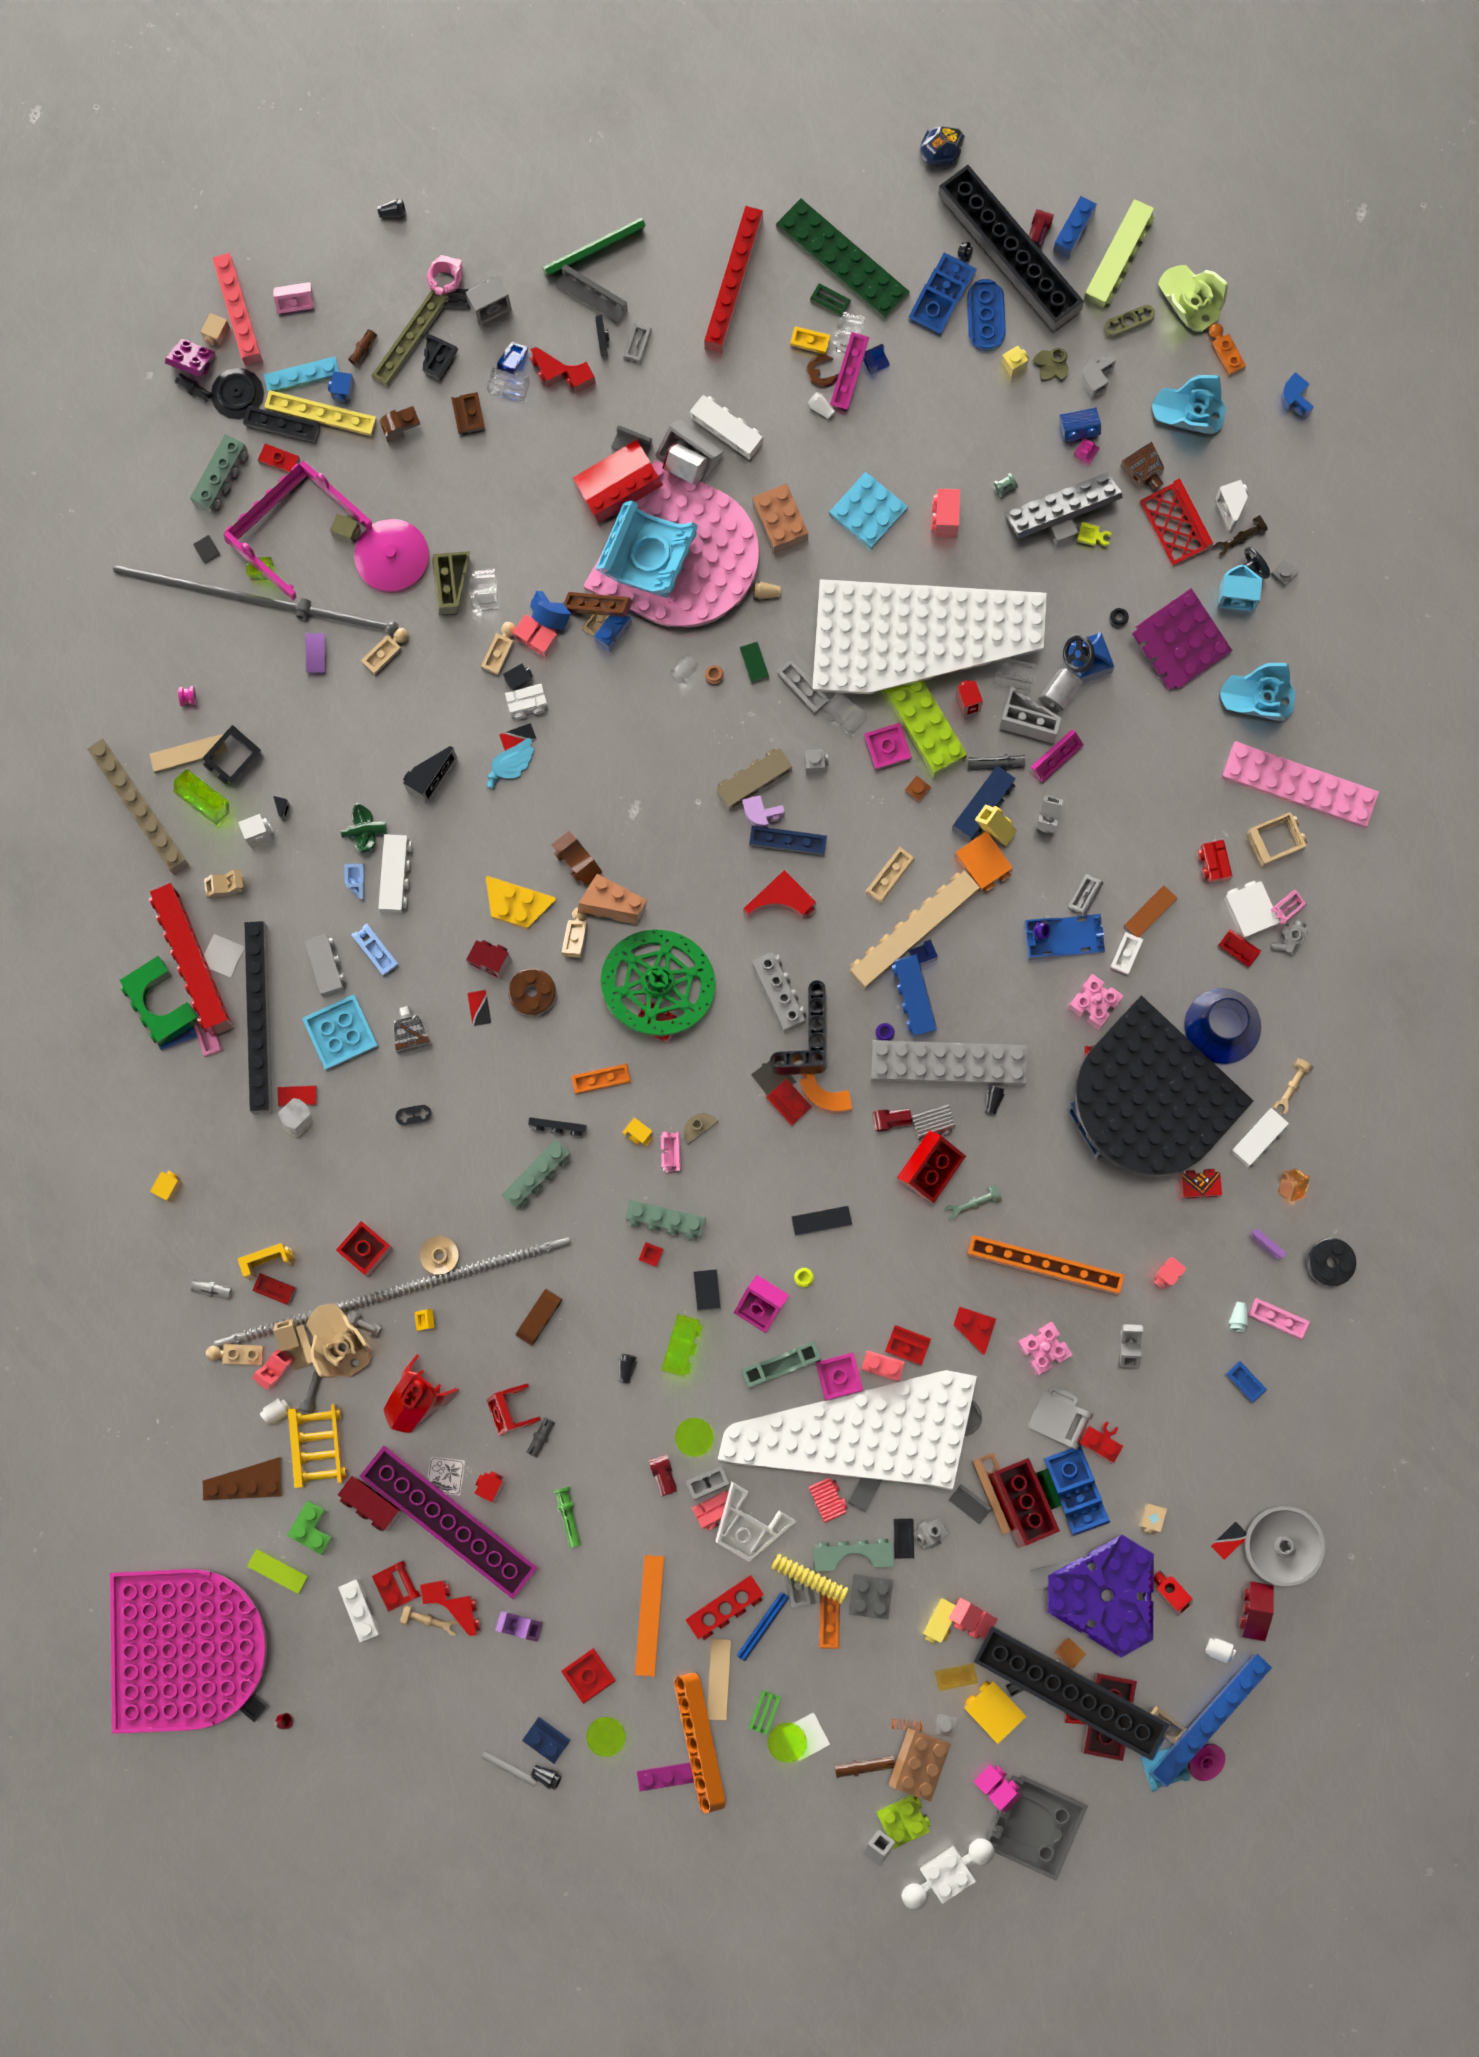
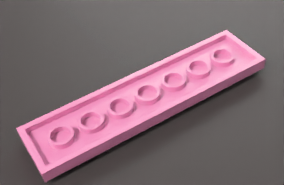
(1300, 784)

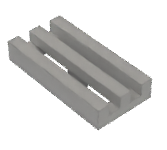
(633, 357)
(1088, 896)

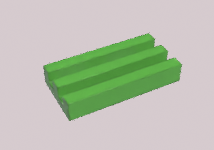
(759, 1728)

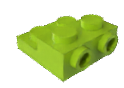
(904, 1820)

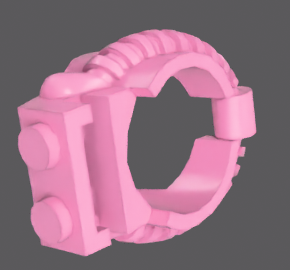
(446, 265)

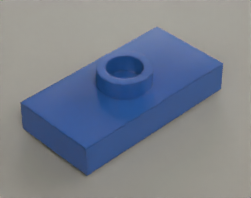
(1246, 1382)

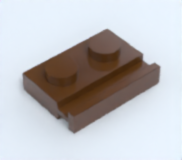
(468, 413)

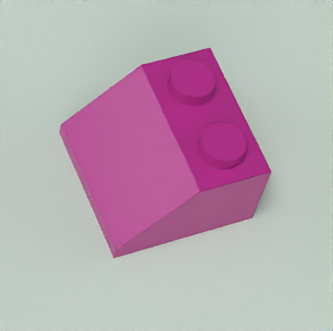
(761, 1303)

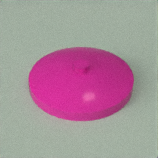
(391, 556)

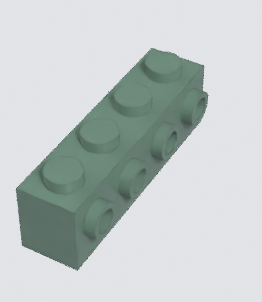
(219, 473)
(533, 1178)
(666, 1219)

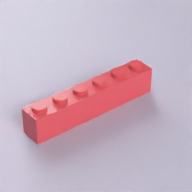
(237, 309)

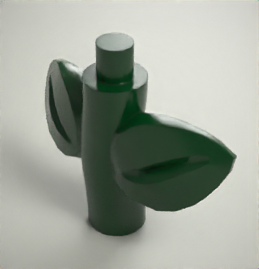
(364, 829)

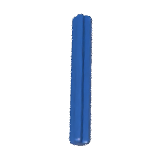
(763, 1626)

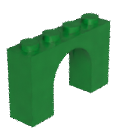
(137, 987)

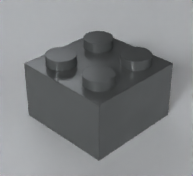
(871, 1597)

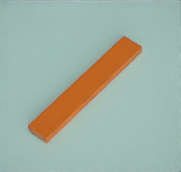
(649, 1615)

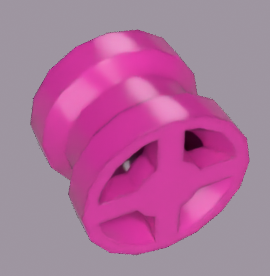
(187, 696)

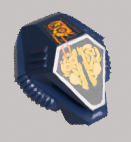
(941, 145)

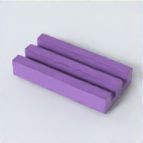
(1267, 1244)

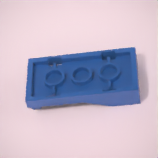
(1066, 937)

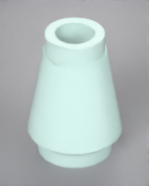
(1239, 1318)

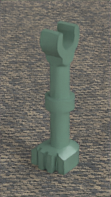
(975, 1202)

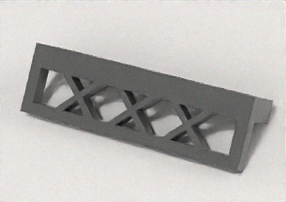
(592, 295)

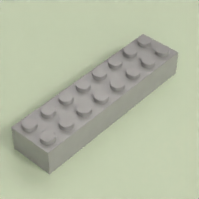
(949, 1063)

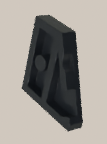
(437, 356)

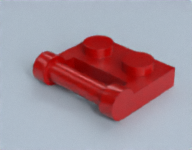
(389, 1588)

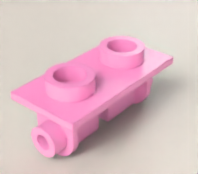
(671, 1158)

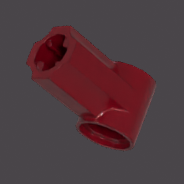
(1040, 224)
(886, 1119)
(661, 1471)

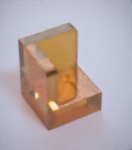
(1293, 1184)
(1070, 1652)

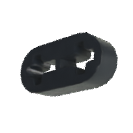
(415, 1119)

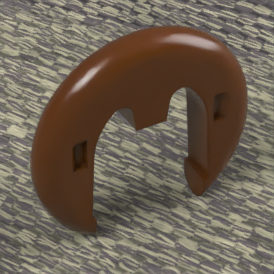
(813, 373)

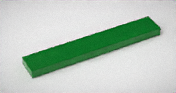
(594, 246)

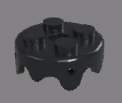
(1319, 1269)

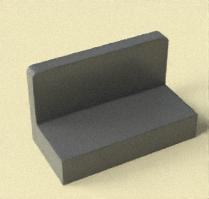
(626, 436)
(970, 1504)

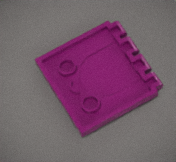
(1181, 640)

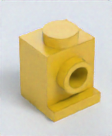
(638, 1133)

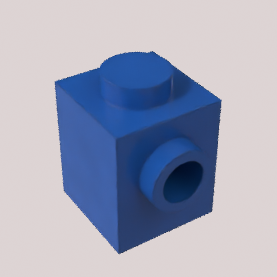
(341, 386)

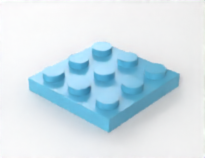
(868, 510)
(340, 1032)

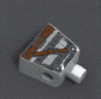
(409, 1032)

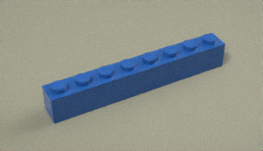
(1210, 1720)

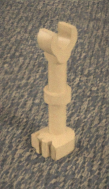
(1294, 1084)
(427, 1620)

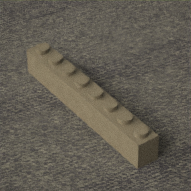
(138, 806)

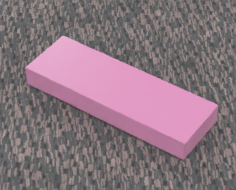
(1279, 1319)

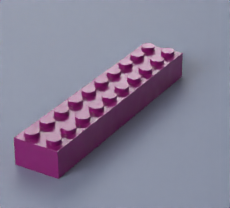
(449, 1522)

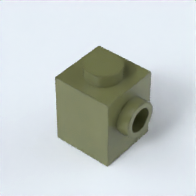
(345, 528)

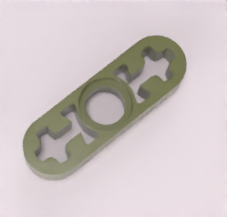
(1126, 328)

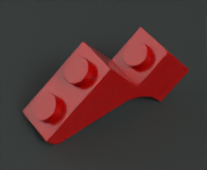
(554, 371)
(460, 1608)

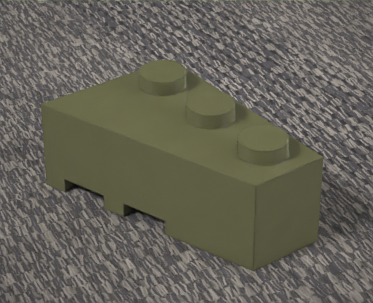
(449, 576)

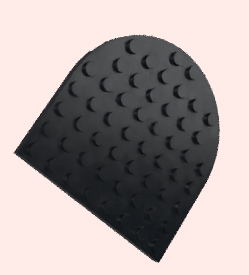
(1153, 1096)

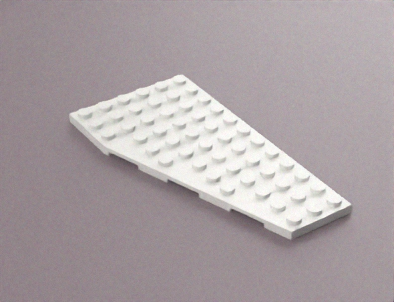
(906, 634)

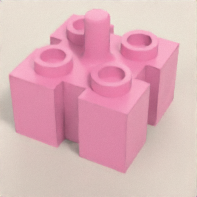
(1095, 1002)
(1044, 1348)

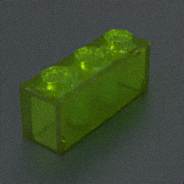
(201, 796)
(681, 1346)

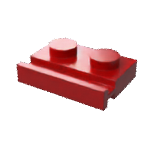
(788, 1102)
(908, 1345)

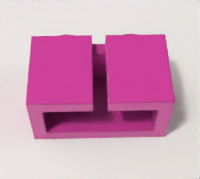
(1000, 1789)

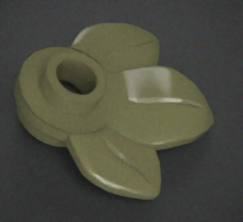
(1051, 366)

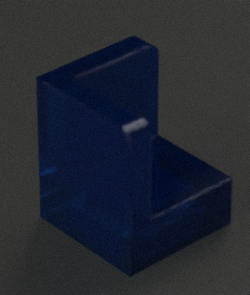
(876, 359)
(925, 953)

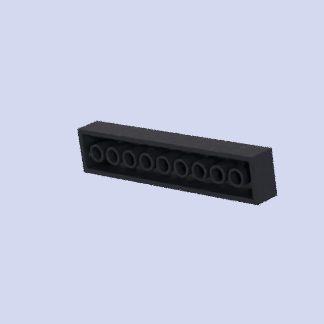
(1010, 247)
(1072, 1693)

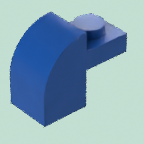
(1292, 395)
(549, 613)

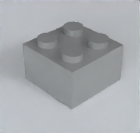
(488, 299)

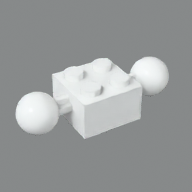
(947, 1874)

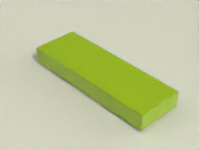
(277, 1571)

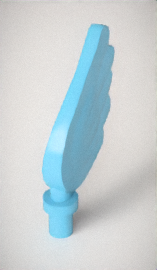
(510, 762)

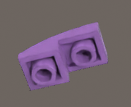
(315, 652)

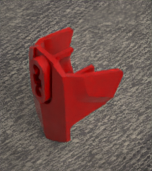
(414, 1400)

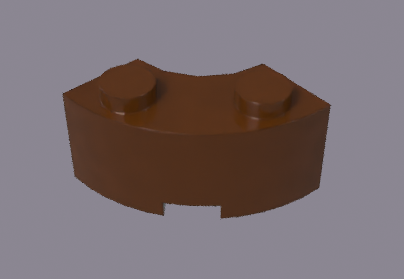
(576, 858)

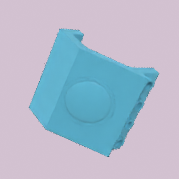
(645, 550)

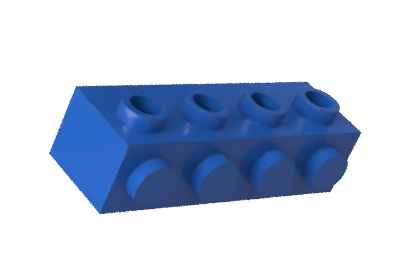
(915, 995)

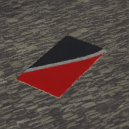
(515, 736)
(479, 1007)
(1229, 1540)

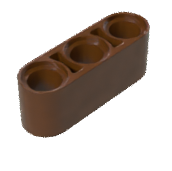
(538, 1317)

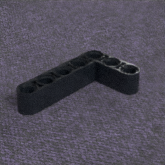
(814, 1036)

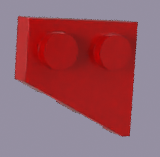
(975, 1327)

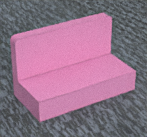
(293, 298)

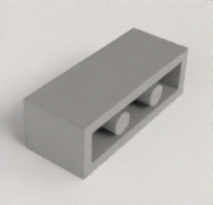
(325, 964)

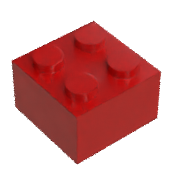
(364, 1249)

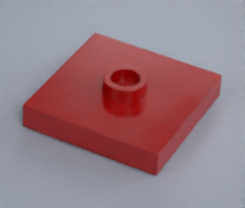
(588, 1676)

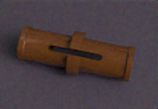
(362, 347)

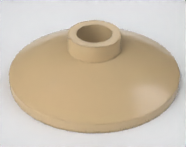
(430, 1250)

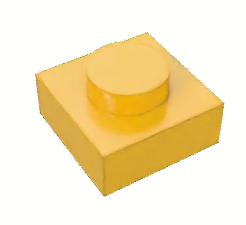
(424, 1320)

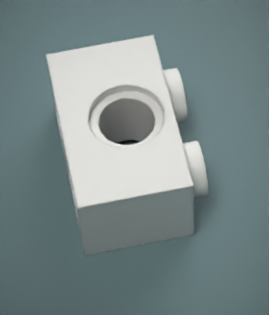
(256, 830)

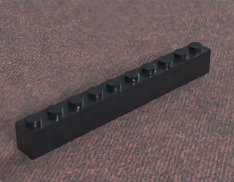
(258, 1017)

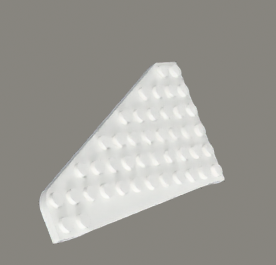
(883, 1433)

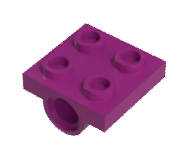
(190, 358)

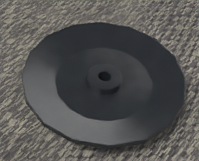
(248, 389)

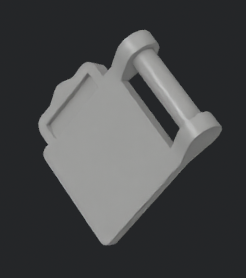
(1056, 1415)

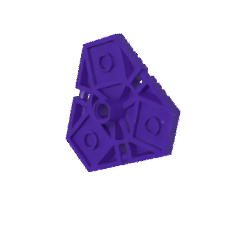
(1123, 1570)

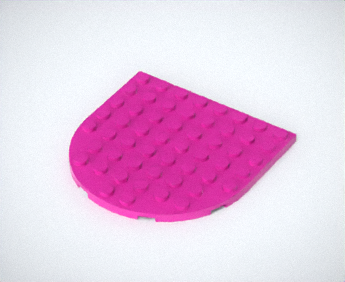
(181, 1650)

